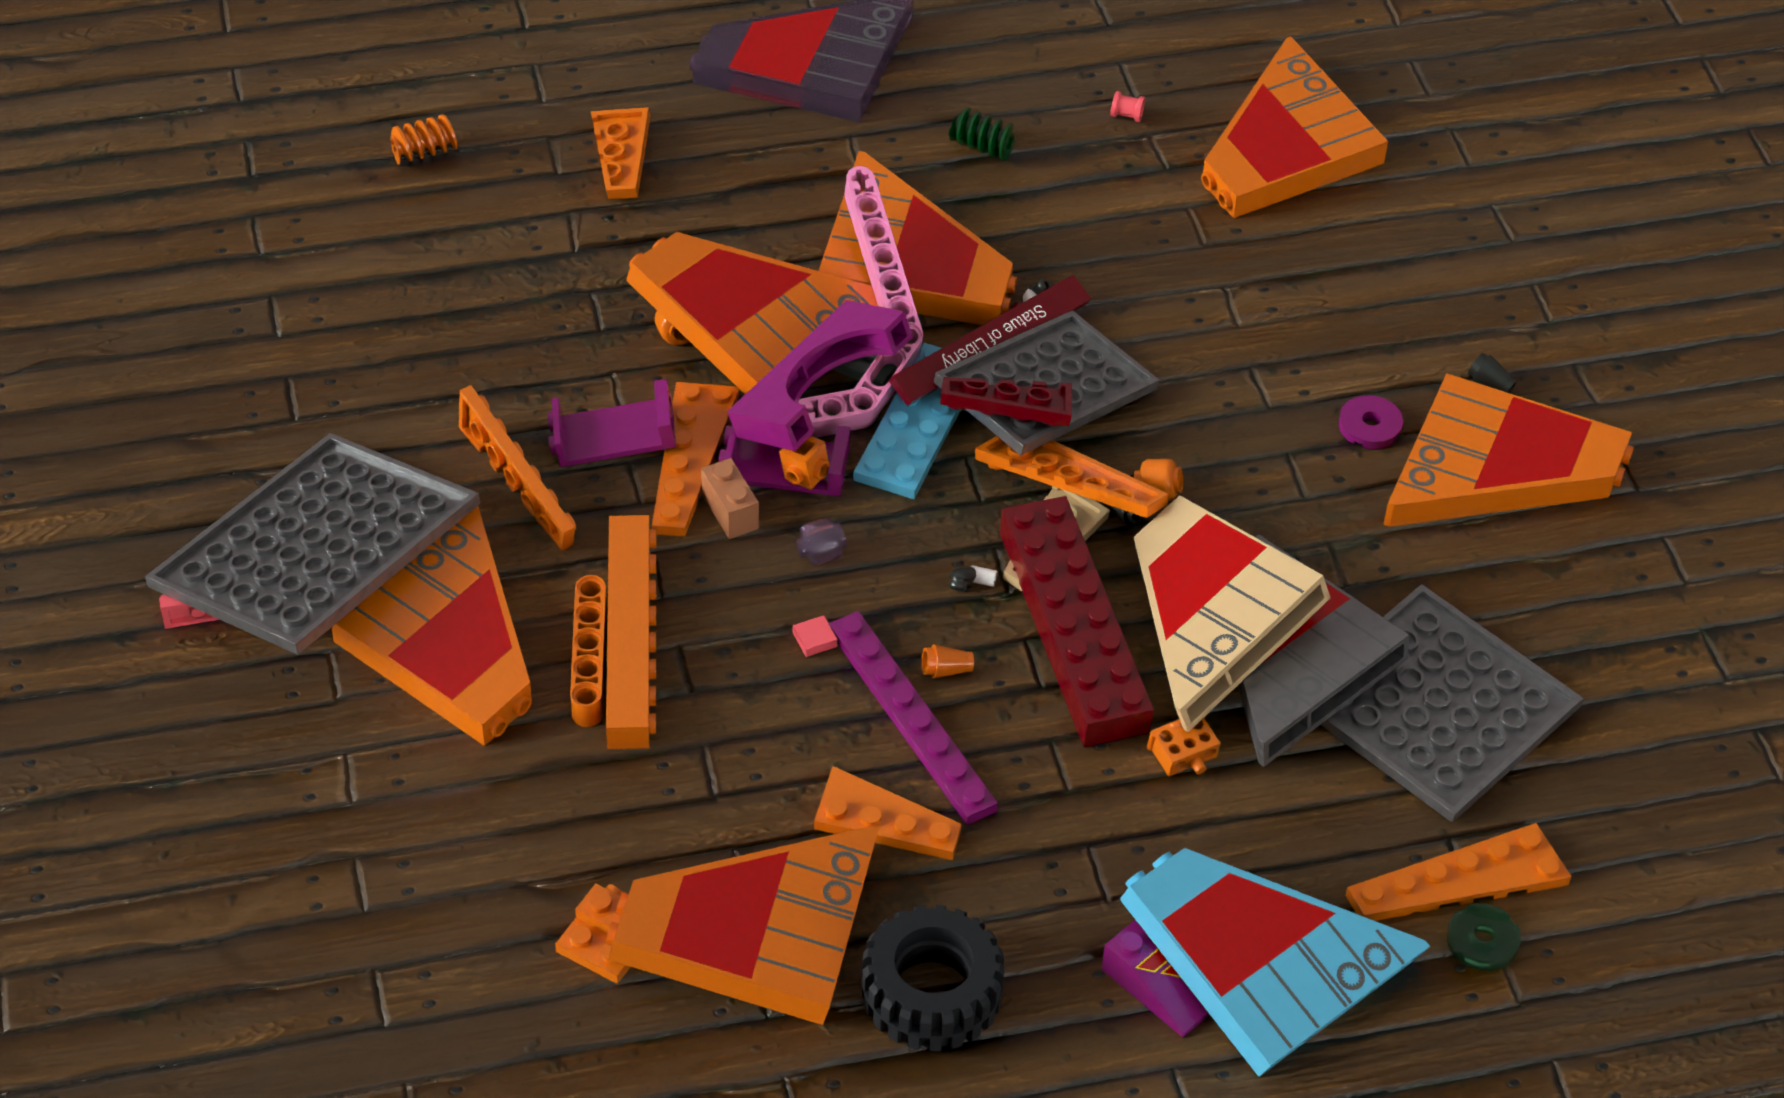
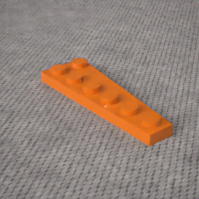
(699, 430)
(491, 435)
(1075, 473)
(1484, 869)

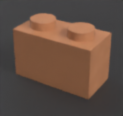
(730, 498)

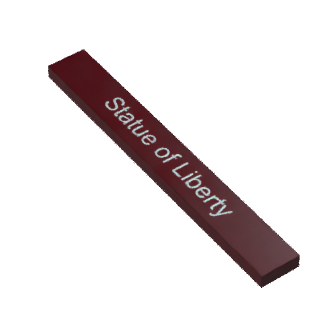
(1053, 302)

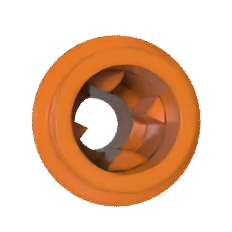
(946, 661)

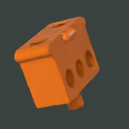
(1181, 749)

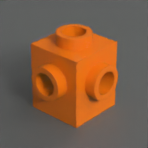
(806, 464)

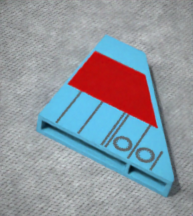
(1262, 954)

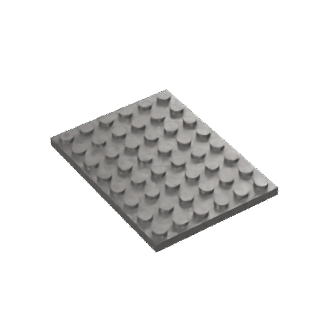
(313, 542)

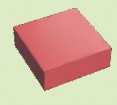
(814, 636)

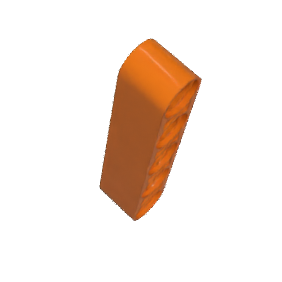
(588, 651)

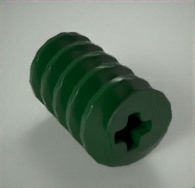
(983, 134)

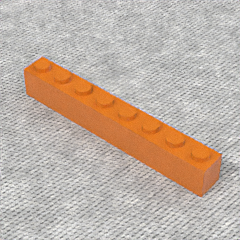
(629, 633)

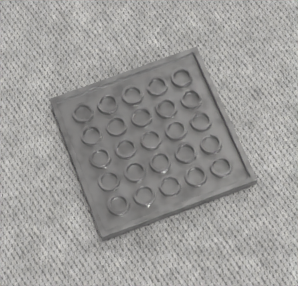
(1454, 709)

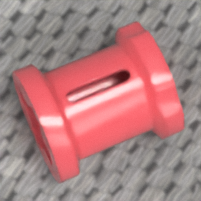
(1128, 106)

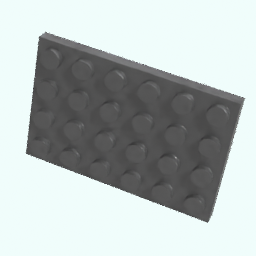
(1056, 353)

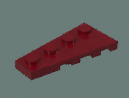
(1006, 398)

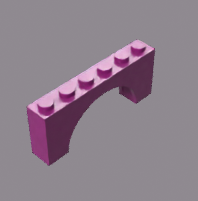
(853, 331)

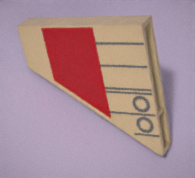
(1218, 602)

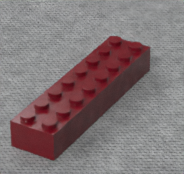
(1076, 622)

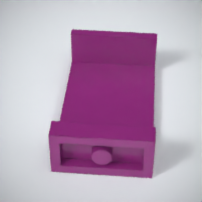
(613, 430)
(762, 463)

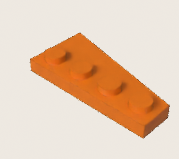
(621, 148)
(902, 824)

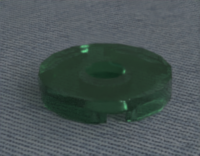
(1478, 953)

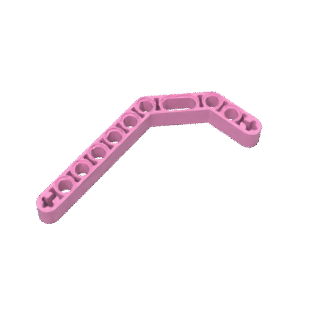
(881, 277)

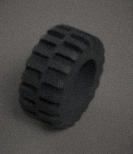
(932, 1017)

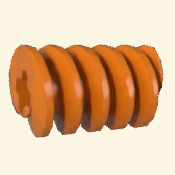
(422, 138)

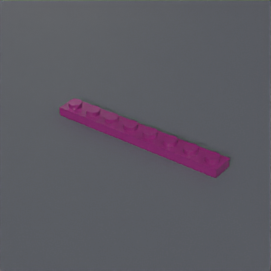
(913, 718)

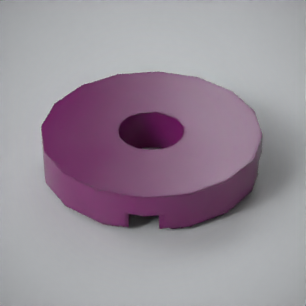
(1373, 408)

